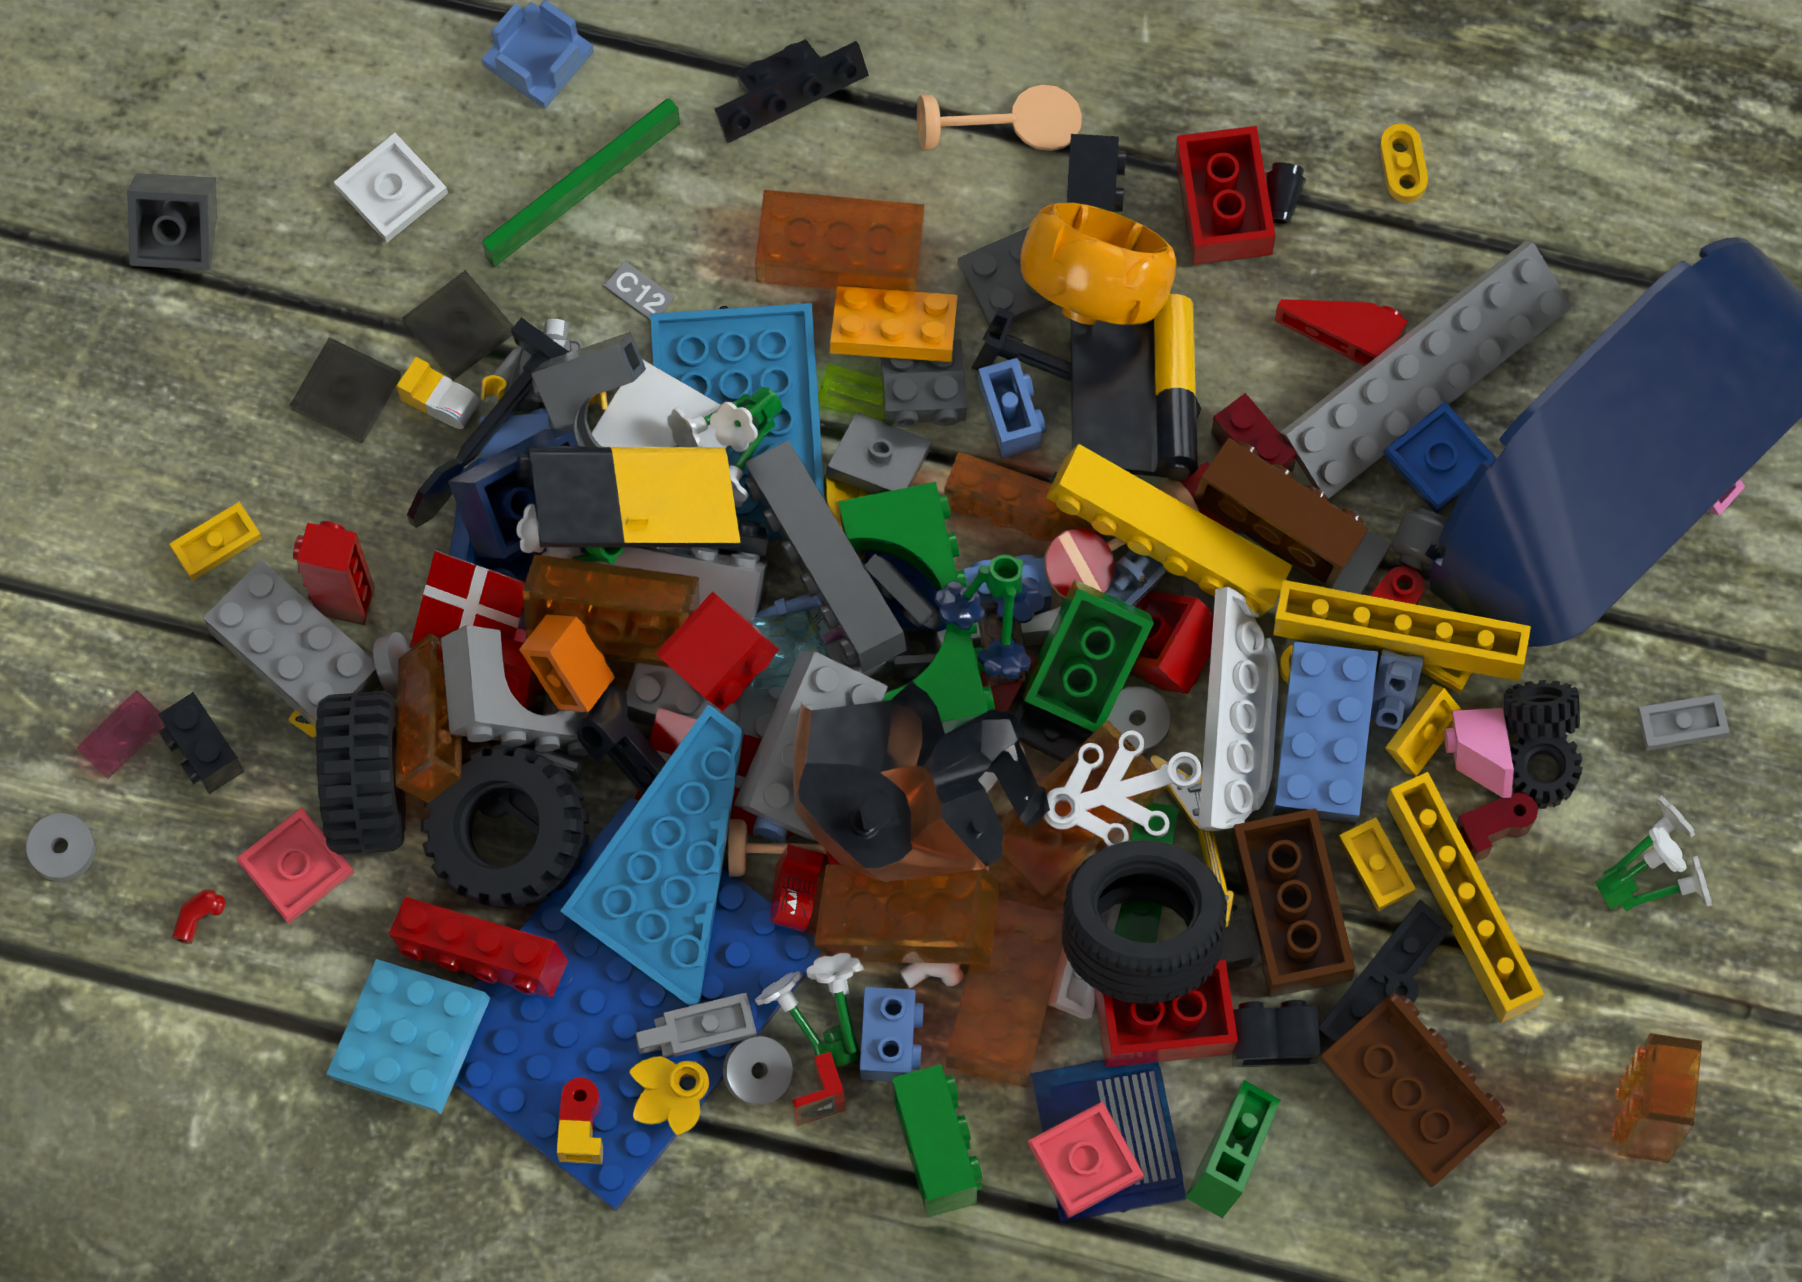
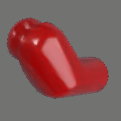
(194, 909)

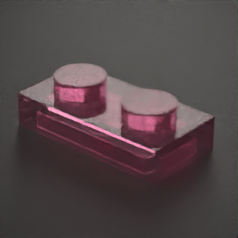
(121, 734)

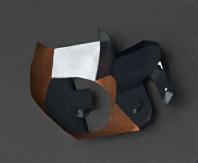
(901, 794)

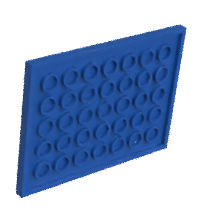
(588, 1029)

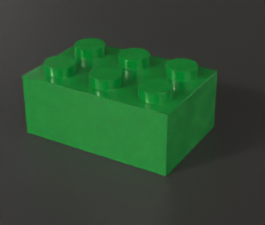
(1087, 656)
(937, 1140)

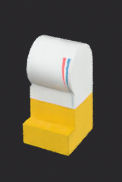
(437, 394)

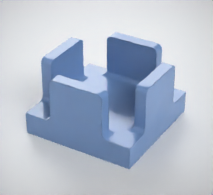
(537, 51)

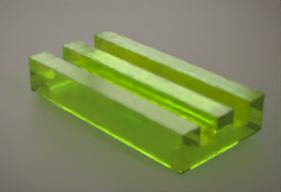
(827, 383)

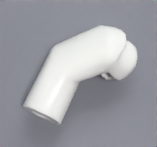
(917, 972)

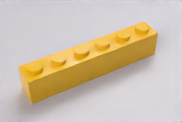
(1166, 529)
(1405, 628)
(1464, 897)

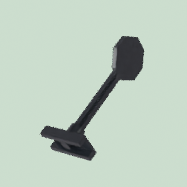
(1002, 344)
(436, 488)

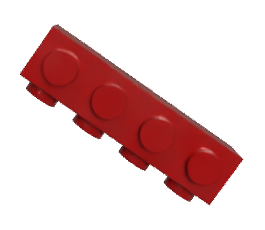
(334, 571)
(478, 948)

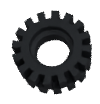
(1542, 709)
(1566, 758)

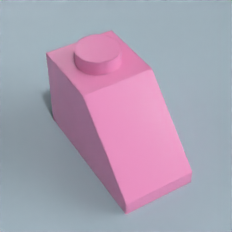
(1482, 748)

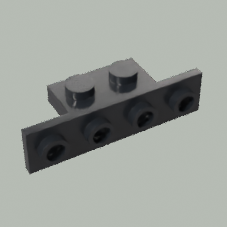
(787, 84)

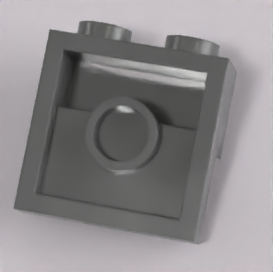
(924, 390)

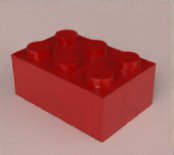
(1225, 195)
(1171, 1030)

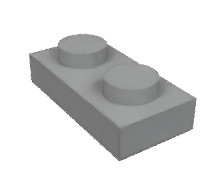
(1683, 722)

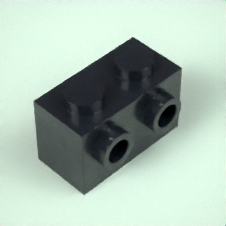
(200, 742)

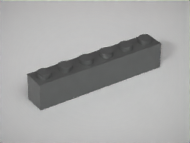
(825, 557)

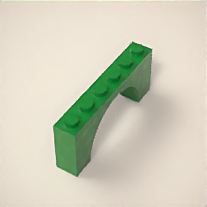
(913, 529)

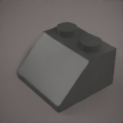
(171, 221)

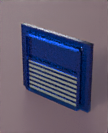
(1141, 1113)

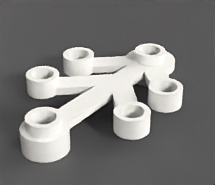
(1114, 792)

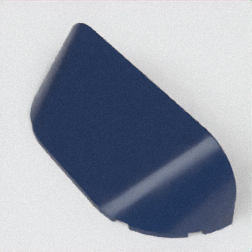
(1628, 446)

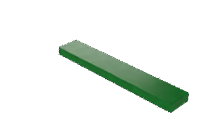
(581, 182)

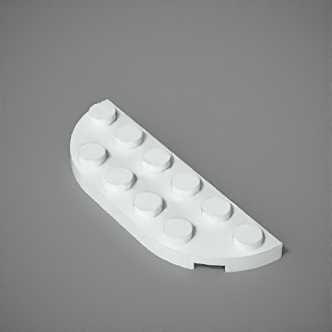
(1238, 715)

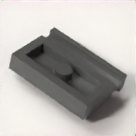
(895, 584)

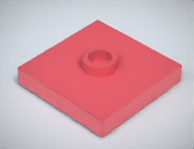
(294, 866)
(1085, 1159)

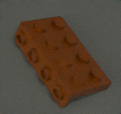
(1413, 1088)

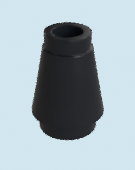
(1284, 190)

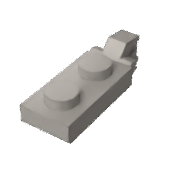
(699, 1027)

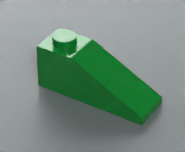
(1233, 1150)

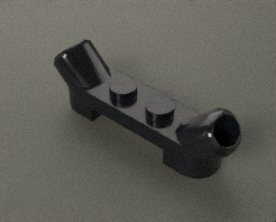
(612, 733)

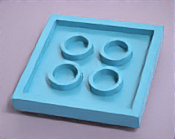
(408, 1036)

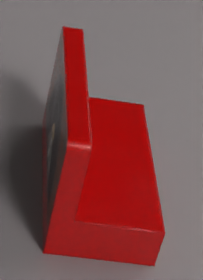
(825, 1102)

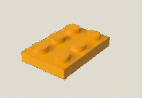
(893, 324)

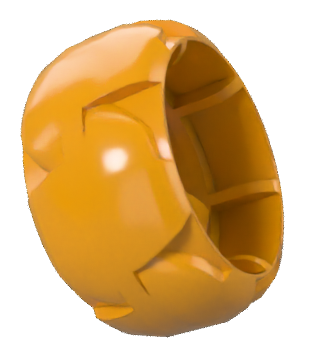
(1097, 264)

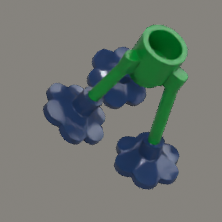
(1015, 600)

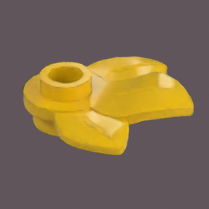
(664, 1097)

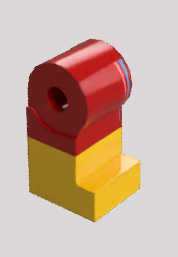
(577, 1112)

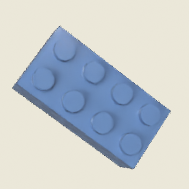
(1325, 731)

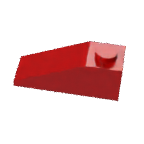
(1349, 328)

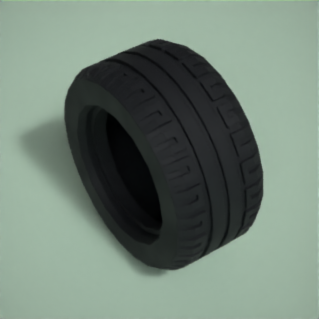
(1141, 969)

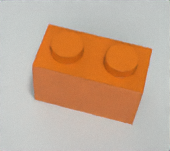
(567, 663)

